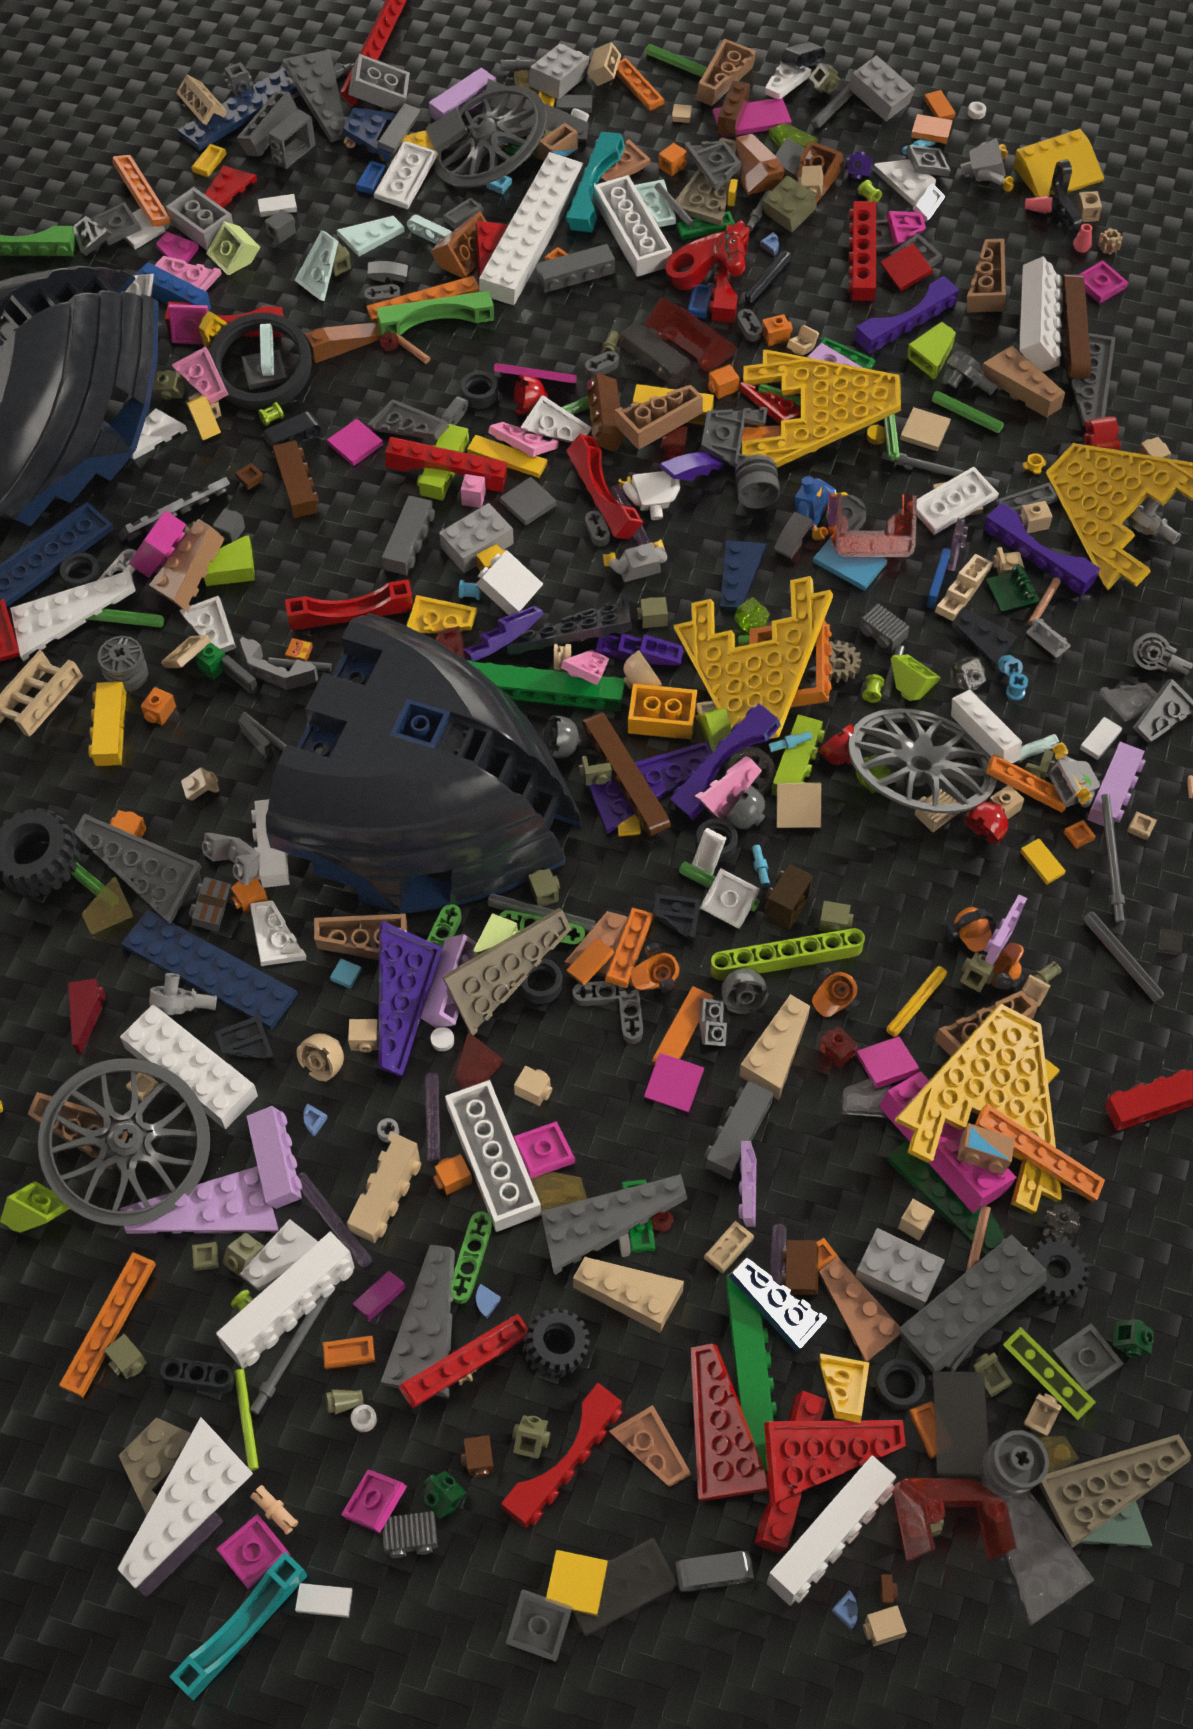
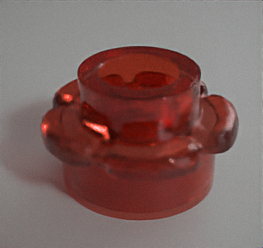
(385, 341)
(666, 1224)

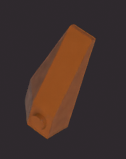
(829, 159)
(759, 166)
(459, 248)
(340, 339)

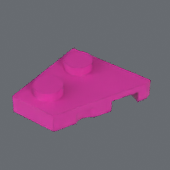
(905, 225)
(177, 247)

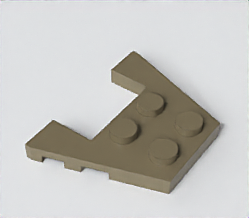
(152, 1458)

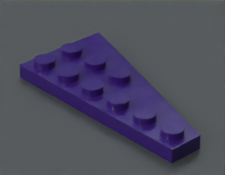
(661, 773)
(404, 983)

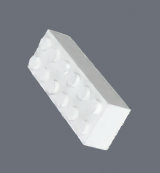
(632, 225)
(1041, 314)
(216, 1083)
(493, 1155)
(286, 1300)
(830, 1531)

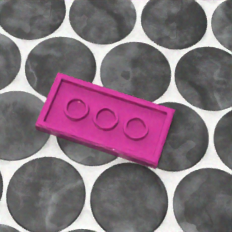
(760, 116)
(535, 373)

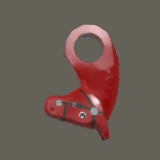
(722, 248)

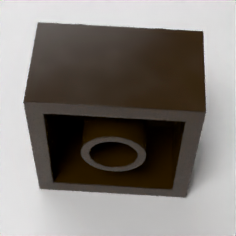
(788, 897)

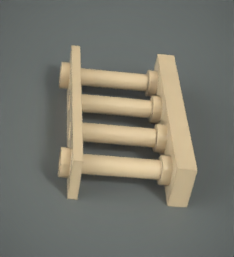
(46, 700)

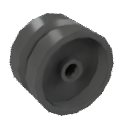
(1015, 1463)

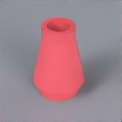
(1039, 204)
(1083, 240)

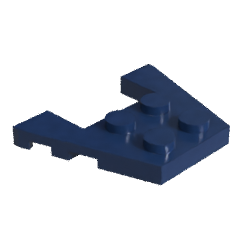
(366, 128)

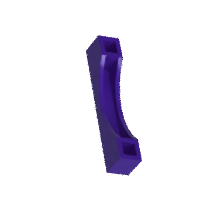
(879, 331)
(1072, 571)
(753, 729)

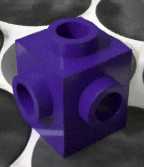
(865, 168)

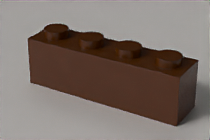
(602, 402)
(295, 479)

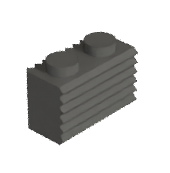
(884, 627)
(410, 1534)

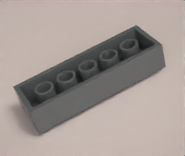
(973, 1304)

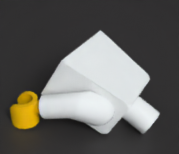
(651, 491)

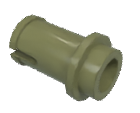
(611, 342)
(1048, 972)

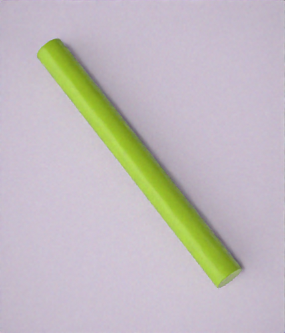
(246, 1419)

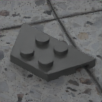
(715, 161)

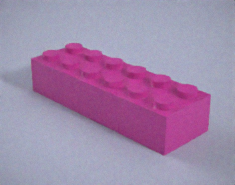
(969, 1182)

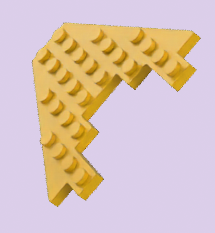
(833, 402)
(1103, 490)
(758, 671)
(996, 1067)

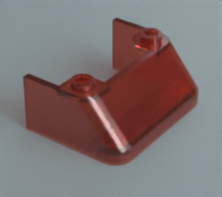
(690, 334)
(894, 542)
(923, 1503)

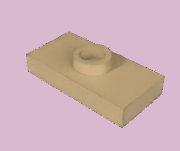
(729, 1247)

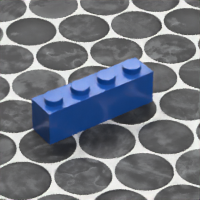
(172, 288)

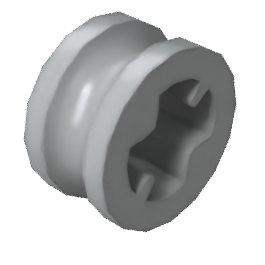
(383, 1126)

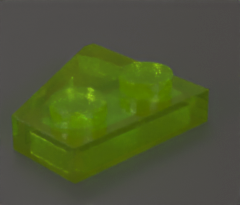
(785, 131)

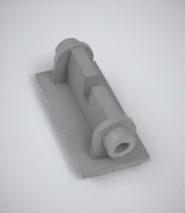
(1048, 638)

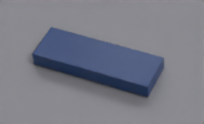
(938, 578)

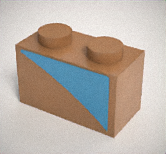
(560, 142)
(985, 1149)

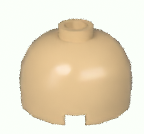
(639, 671)
(321, 1055)

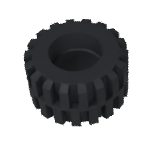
(567, 1327)

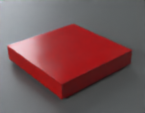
(906, 267)

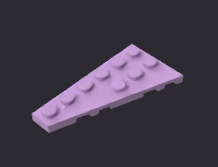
(215, 1206)

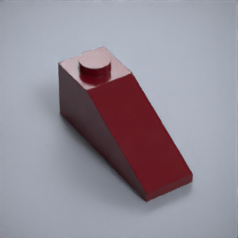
(84, 1010)

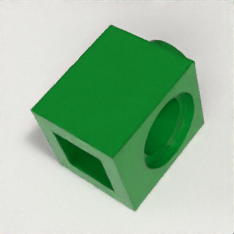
(210, 660)

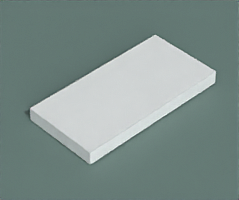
(405, 174)
(954, 499)

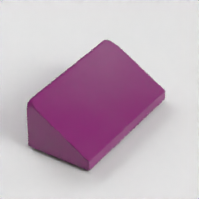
(379, 1295)

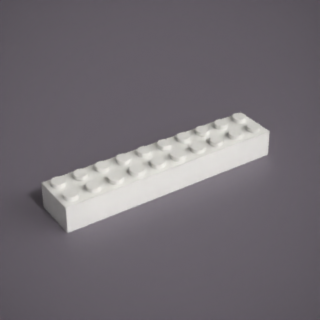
(531, 228)

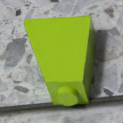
(932, 349)
(232, 564)
(714, 726)

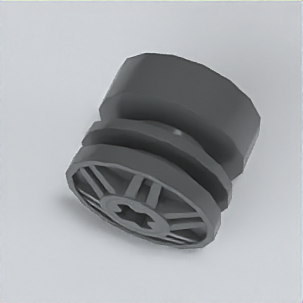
(757, 481)
(124, 662)

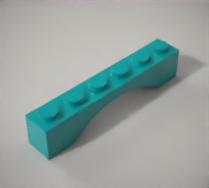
(606, 153)
(214, 1654)

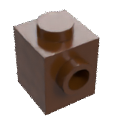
(478, 1456)

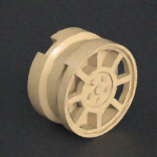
(560, 654)

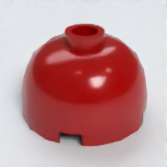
(528, 393)
(836, 749)
(988, 820)

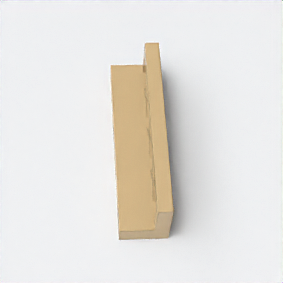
(202, 95)

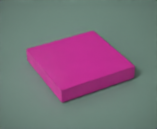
(1102, 282)
(186, 322)
(355, 442)
(887, 1062)
(674, 1082)
(544, 1149)
(373, 1500)
(252, 1551)

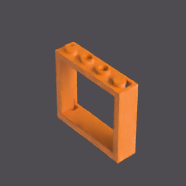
(823, 667)

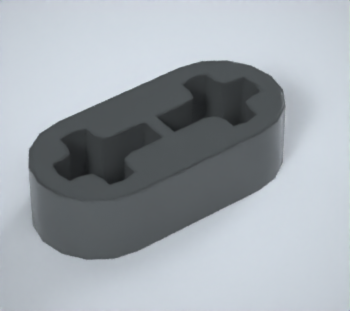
(381, 293)
(745, 326)
(602, 364)
(455, 411)
(594, 529)

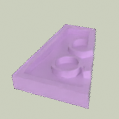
(1004, 931)
(747, 1186)

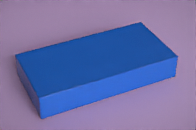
(371, 177)
(700, 300)

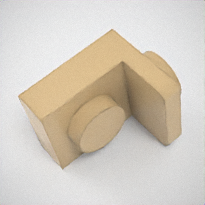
(1005, 561)

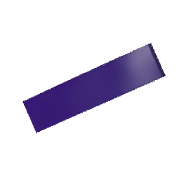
(689, 465)
(509, 629)
(653, 649)

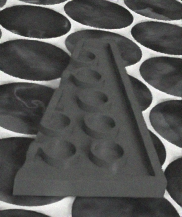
(148, 869)
(600, 1220)
(427, 1321)

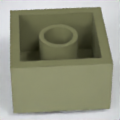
(789, 203)

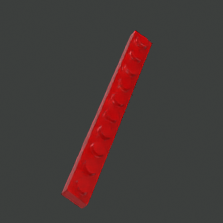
(376, 39)

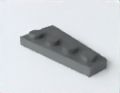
(407, 421)

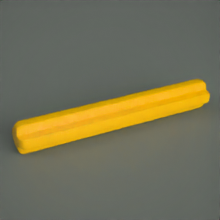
(916, 1001)

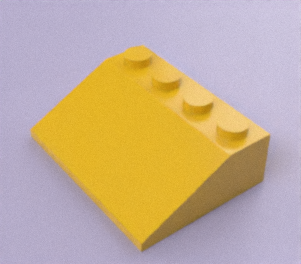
(1038, 161)

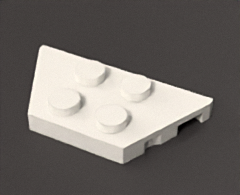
(904, 179)

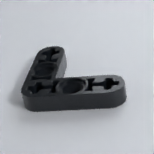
(1061, 202)

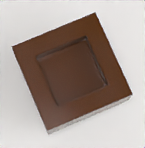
(249, 476)
(887, 1590)

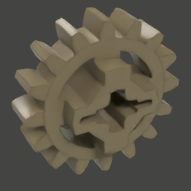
(840, 661)

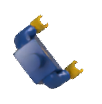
(813, 502)

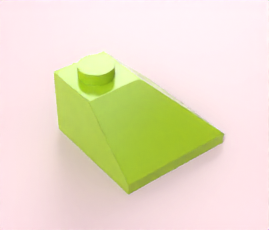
(912, 677)
(31, 1207)

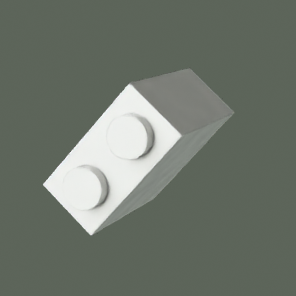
(508, 583)

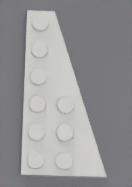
(63, 612)
(194, 1489)

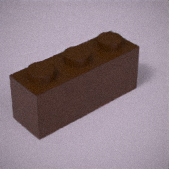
(733, 108)

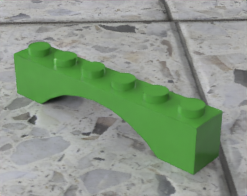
(50, 242)
(471, 307)

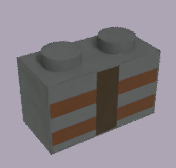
(210, 904)

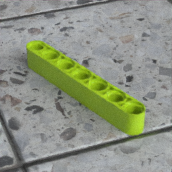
(795, 947)

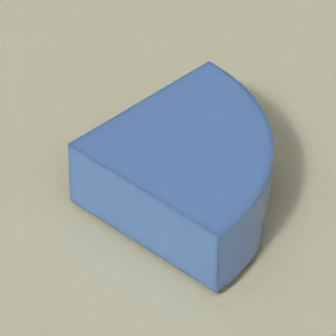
(770, 244)
(313, 1119)
(486, 1301)
(847, 1610)

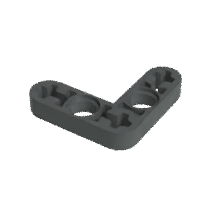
(625, 1000)

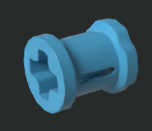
(469, 590)
(1016, 664)
(1017, 686)

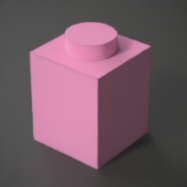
(473, 491)

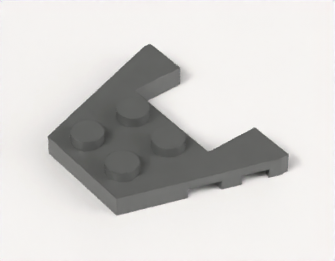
(724, 432)

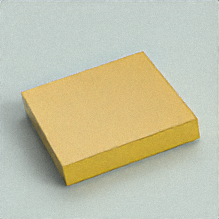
(577, 1581)

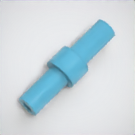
(922, 143)
(790, 741)
(760, 866)

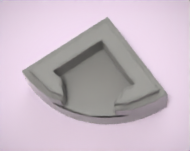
(624, 1245)

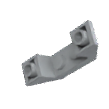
(299, 675)
(224, 847)

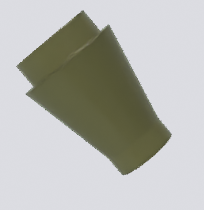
(343, 1400)

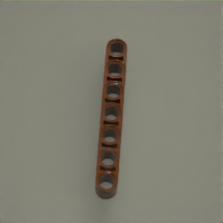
(1076, 327)
(626, 774)

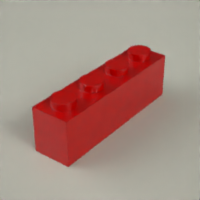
(1151, 1100)

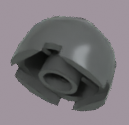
(561, 737)
(747, 810)
(744, 991)

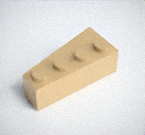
(775, 1049)
(385, 1188)
(630, 1291)

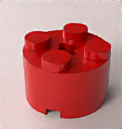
(1102, 433)

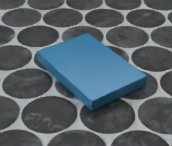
(855, 570)

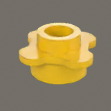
(1034, 463)

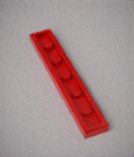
(463, 1361)

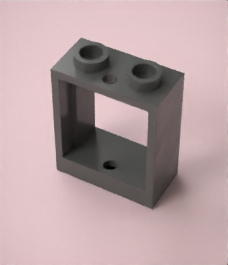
(302, 125)

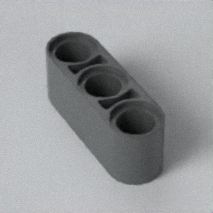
(714, 1571)

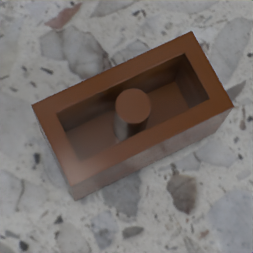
(801, 1267)

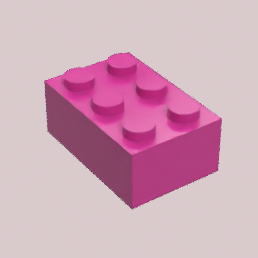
(158, 545)

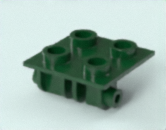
(1013, 589)

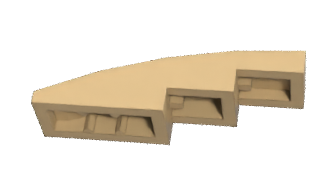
(964, 587)

